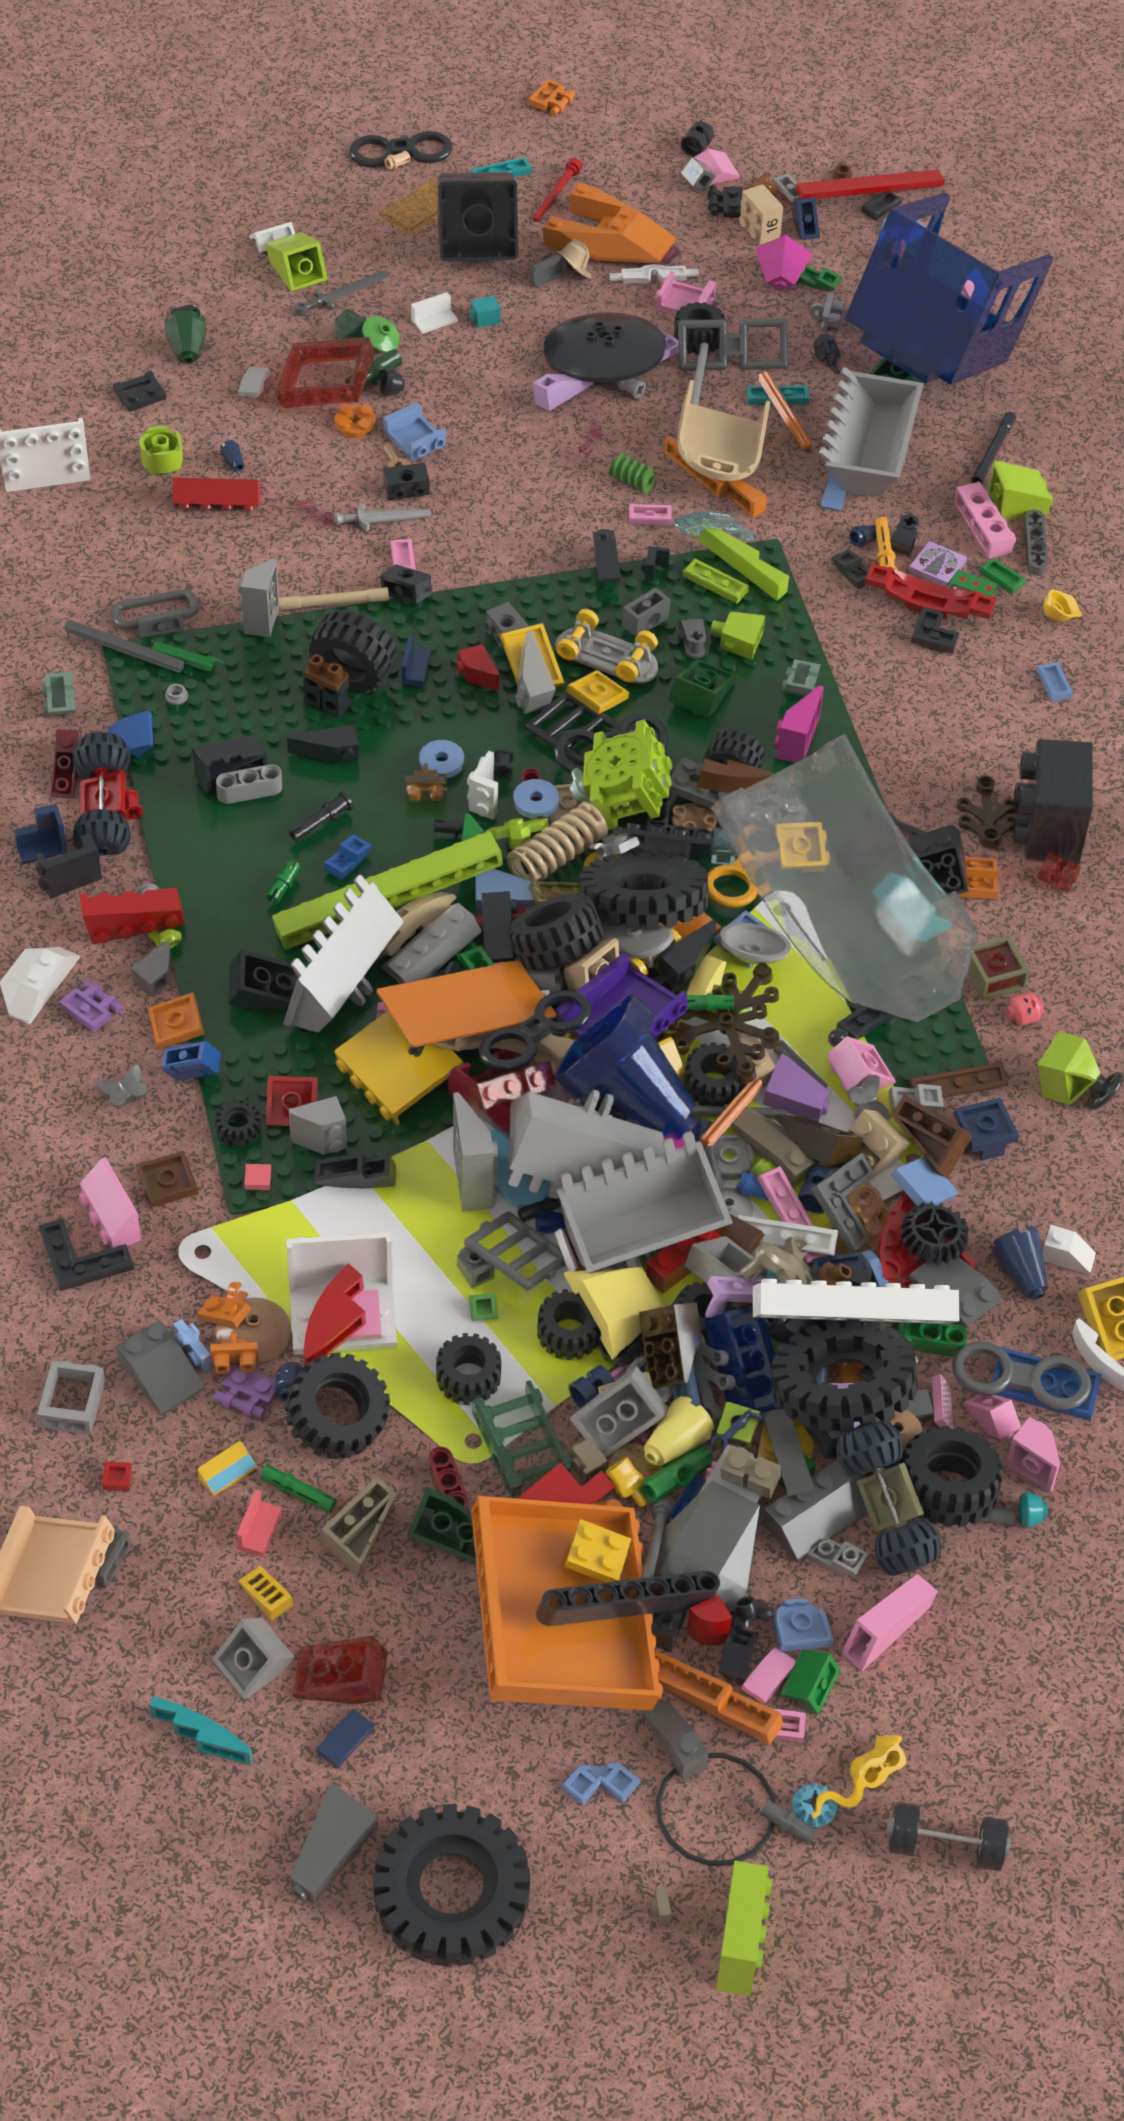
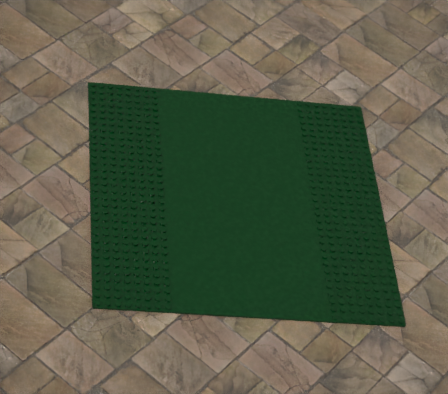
(230, 853)

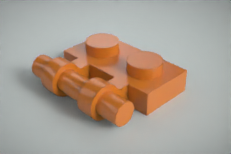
(547, 94)

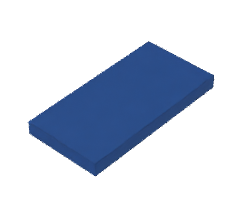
(1055, 1381)

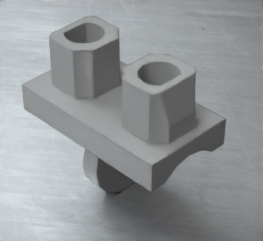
(829, 313)

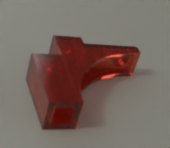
(514, 1084)

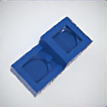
(347, 858)

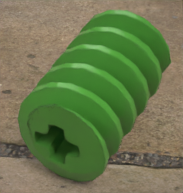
(632, 473)

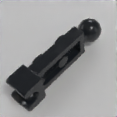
(858, 1024)

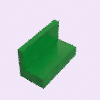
(811, 1679)

